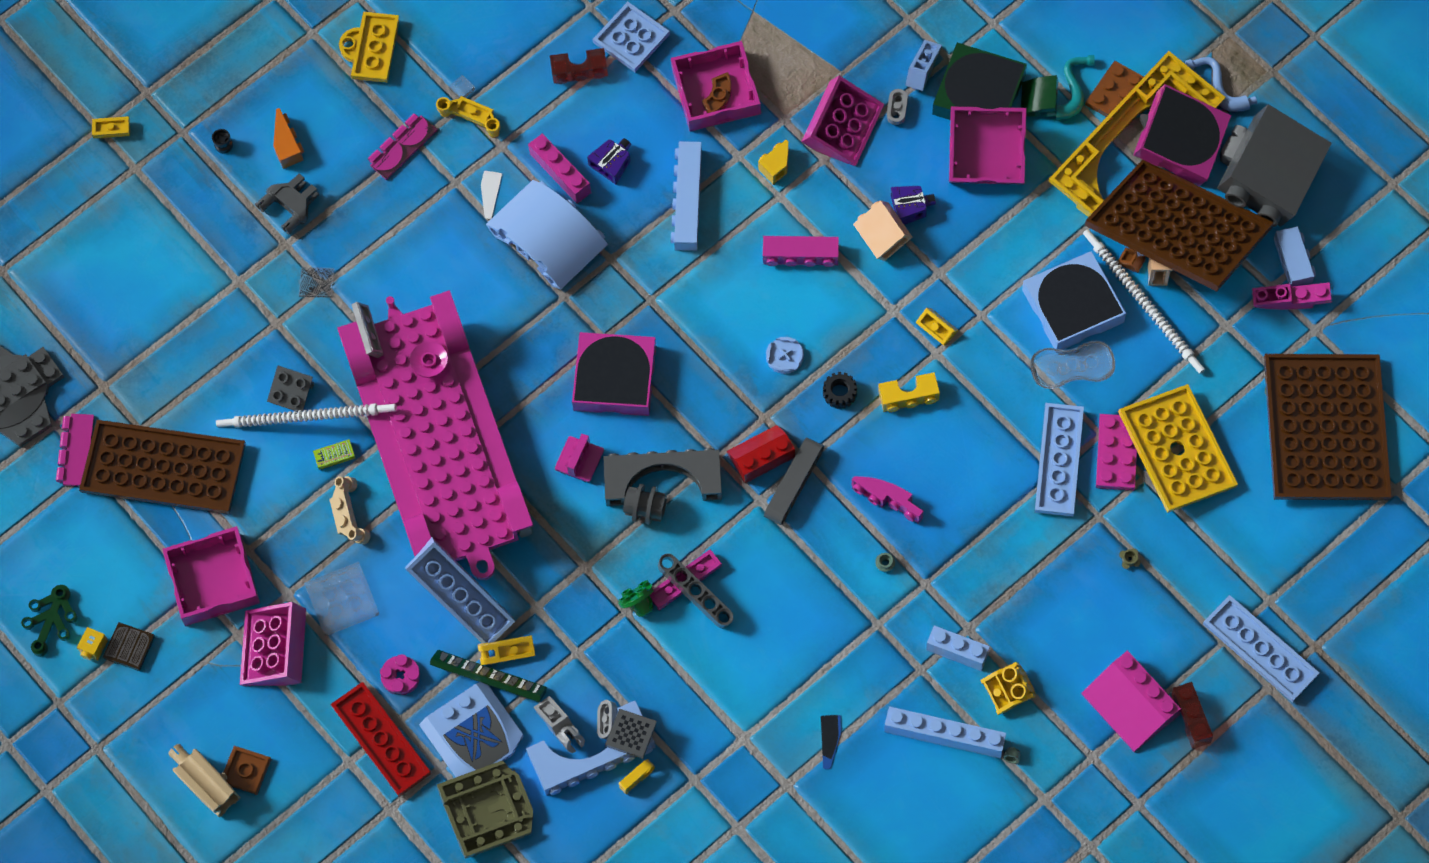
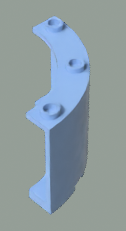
(548, 232)

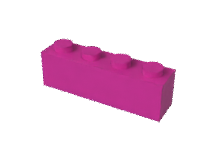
(559, 168)
(800, 250)

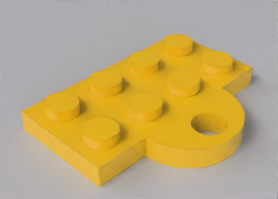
(371, 46)

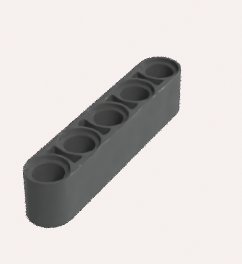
(794, 481)
(697, 600)

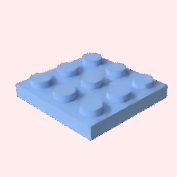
(631, 36)

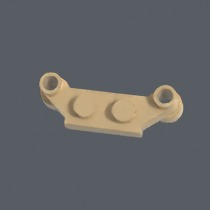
(343, 510)

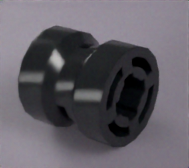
(222, 141)

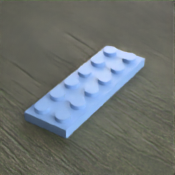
(1059, 459)
(1261, 648)

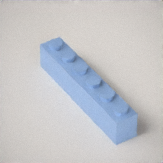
(687, 196)
(945, 732)

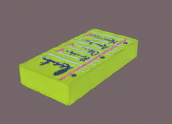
(334, 454)

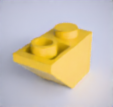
(775, 163)

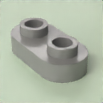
(897, 108)
(605, 718)

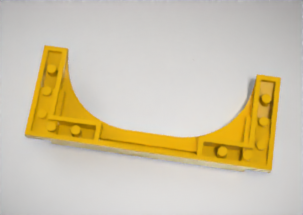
(1078, 173)

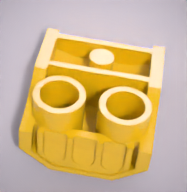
(1008, 687)

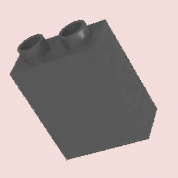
(1273, 166)

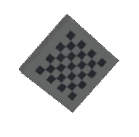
(631, 733)

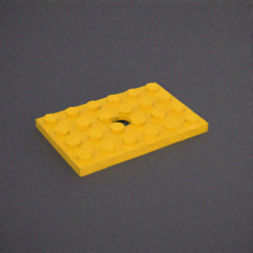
(1178, 419)

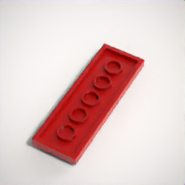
(380, 739)

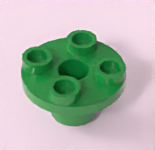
(638, 599)

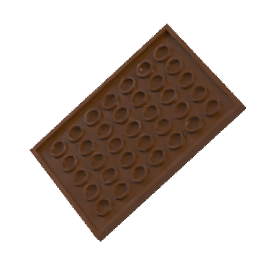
(1179, 225)
(1327, 427)

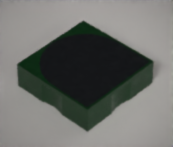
(979, 81)

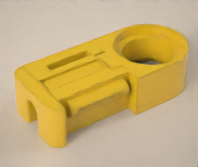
(636, 776)

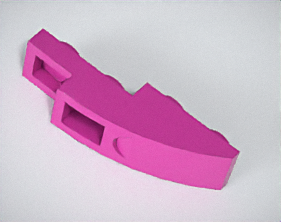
(1289, 297)
(881, 492)

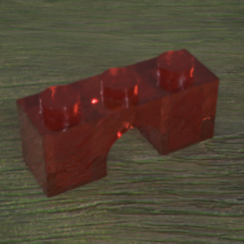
(565, 71)
(1196, 724)

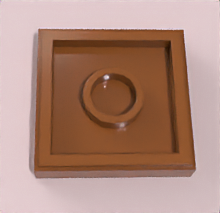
(246, 769)

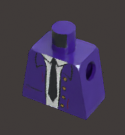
(611, 159)
(910, 203)

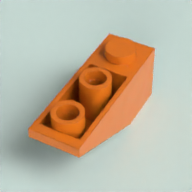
(284, 141)

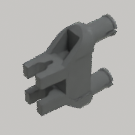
(289, 197)

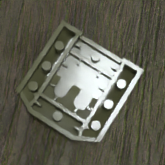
(486, 808)

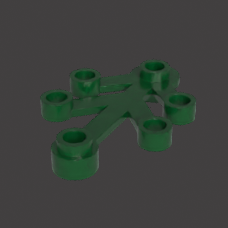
(50, 616)

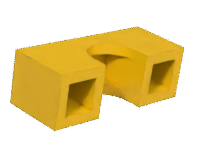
(894, 398)

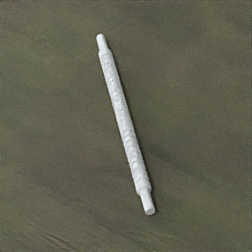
(1187, 354)
(373, 409)

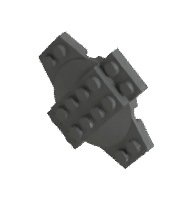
(23, 393)

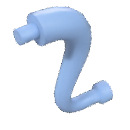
(1230, 104)

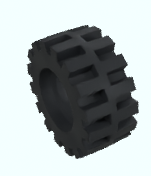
(840, 379)

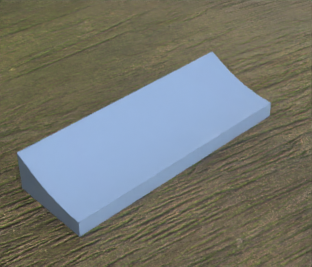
(459, 593)

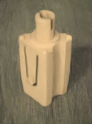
(204, 780)

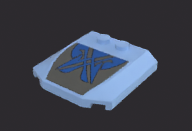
(472, 730)

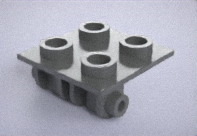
(290, 388)

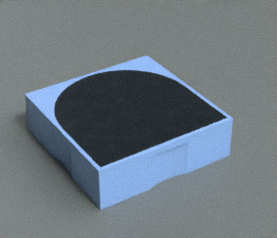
(1074, 301)

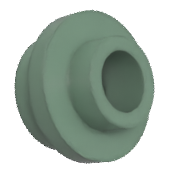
(885, 557)

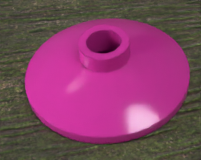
(425, 352)

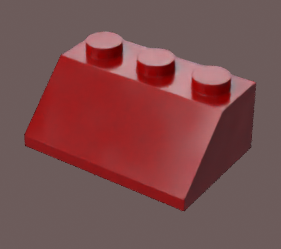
(761, 453)

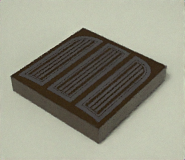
(129, 646)

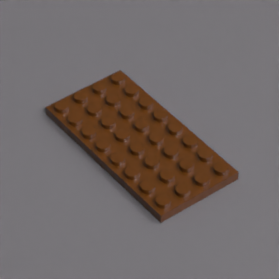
(162, 466)

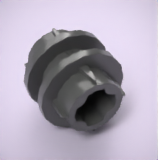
(645, 504)

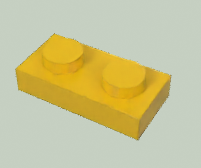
(111, 127)

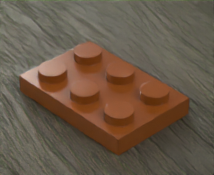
(1113, 88)

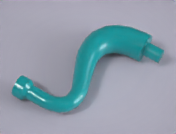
(1076, 103)

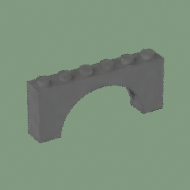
(625, 470)

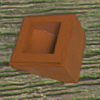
(1130, 260)

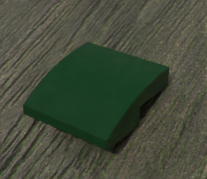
(1040, 95)

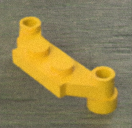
(470, 111)

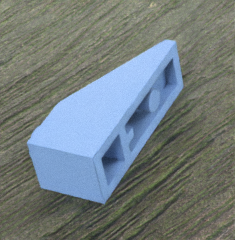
(922, 65)

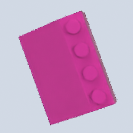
(842, 121)
(273, 645)
(1131, 701)

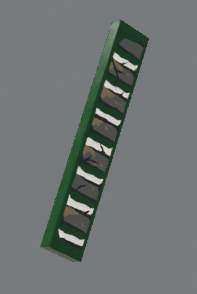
(488, 675)

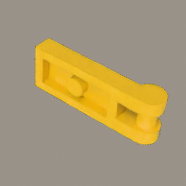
(507, 650)

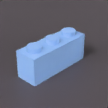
(1294, 257)
(957, 648)

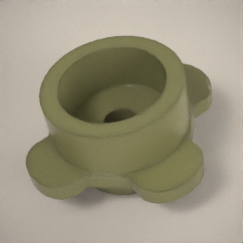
(1133, 553)

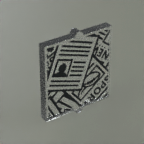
(316, 282)

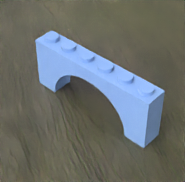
(559, 772)

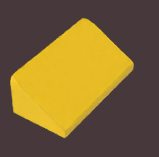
(936, 326)

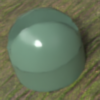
(1012, 755)

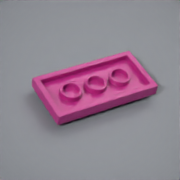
(1115, 455)

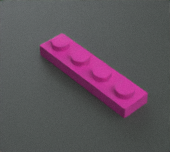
(700, 568)

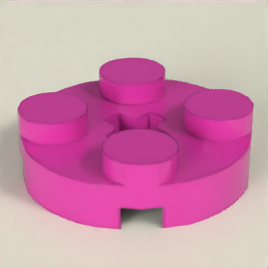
(399, 685)

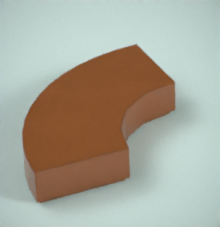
(720, 93)

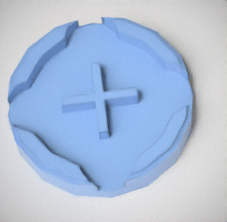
(784, 355)

